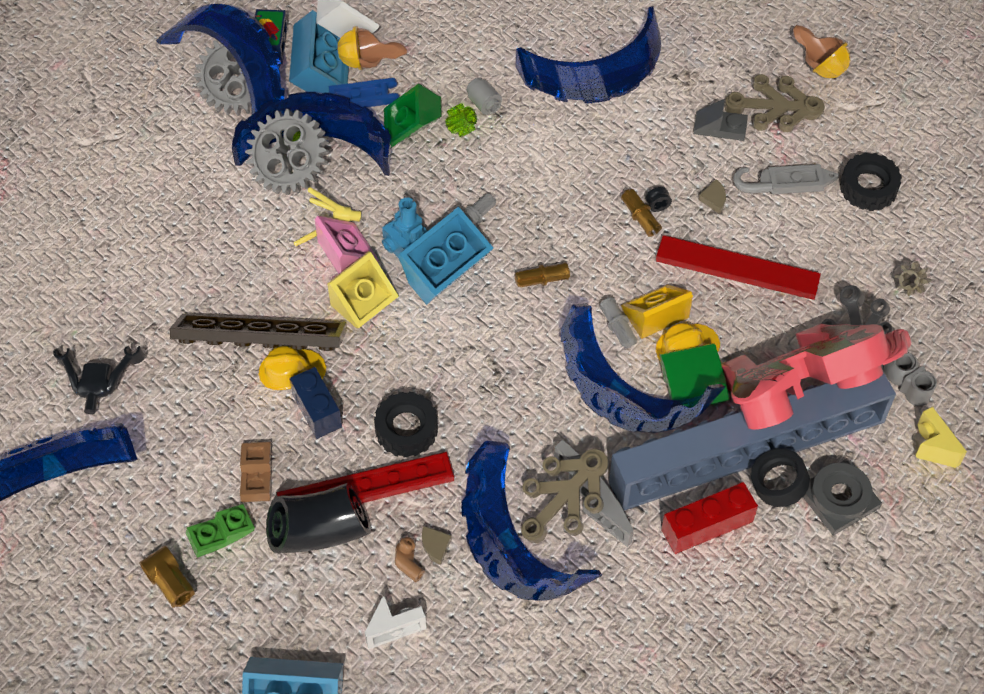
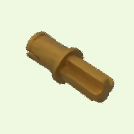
(641, 212)
(542, 275)

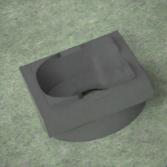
(836, 513)

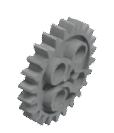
(219, 62)
(309, 145)

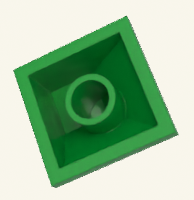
(411, 113)

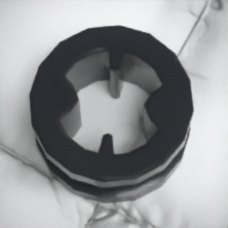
(658, 199)

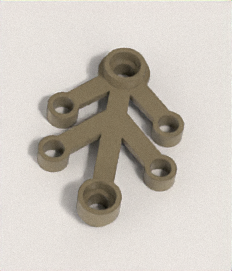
(806, 106)
(567, 491)

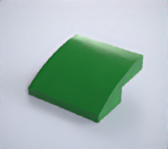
(692, 371)

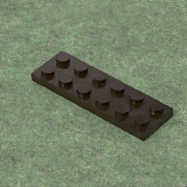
(258, 330)

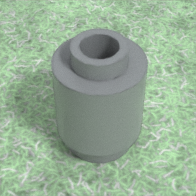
(484, 96)

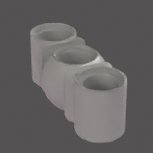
(911, 379)

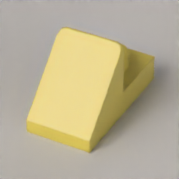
(940, 443)

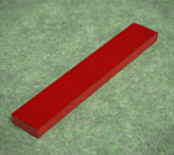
(738, 267)
(387, 480)

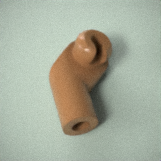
(405, 559)

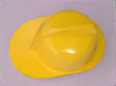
(686, 336)
(287, 362)

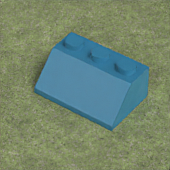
(315, 57)
(443, 255)
(291, 677)

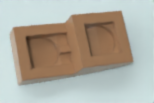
(255, 472)

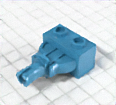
(404, 228)

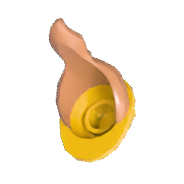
(363, 50)
(825, 55)

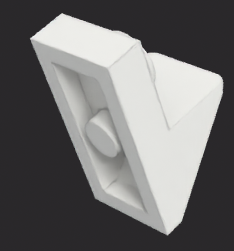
(387, 628)

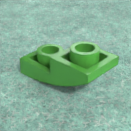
(220, 532)

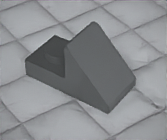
(715, 123)

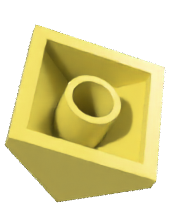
(361, 291)

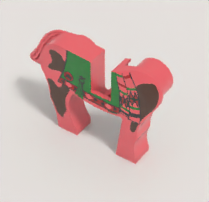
(826, 352)

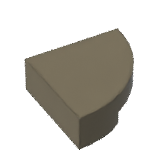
(714, 196)
(435, 544)

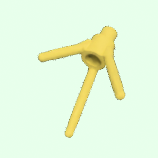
(339, 212)

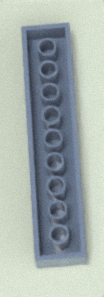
(729, 446)

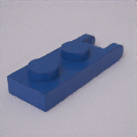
(368, 93)

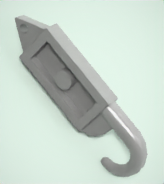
(787, 180)

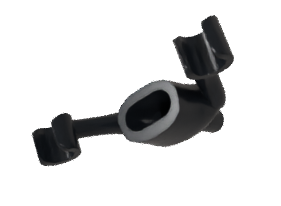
(97, 378)

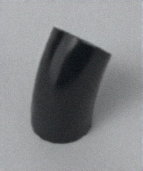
(316, 520)

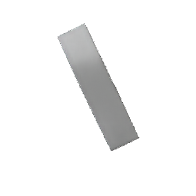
(612, 515)

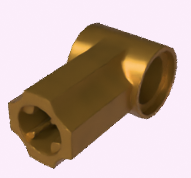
(164, 572)

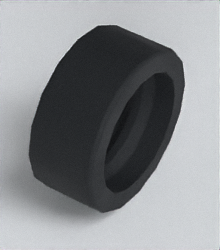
(788, 495)

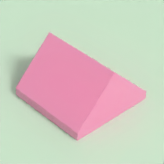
(341, 242)

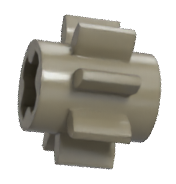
(904, 278)

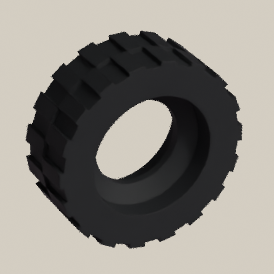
(876, 165)
(406, 403)

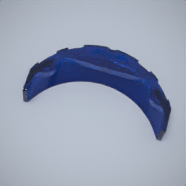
(246, 42)
(594, 79)
(336, 117)
(609, 394)
(63, 455)
(494, 538)

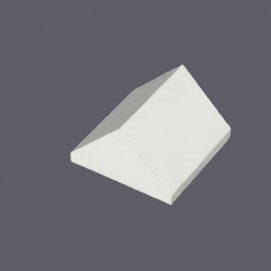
(340, 17)

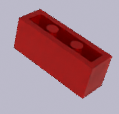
(709, 518)

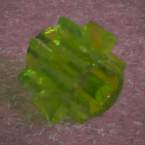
(461, 120)

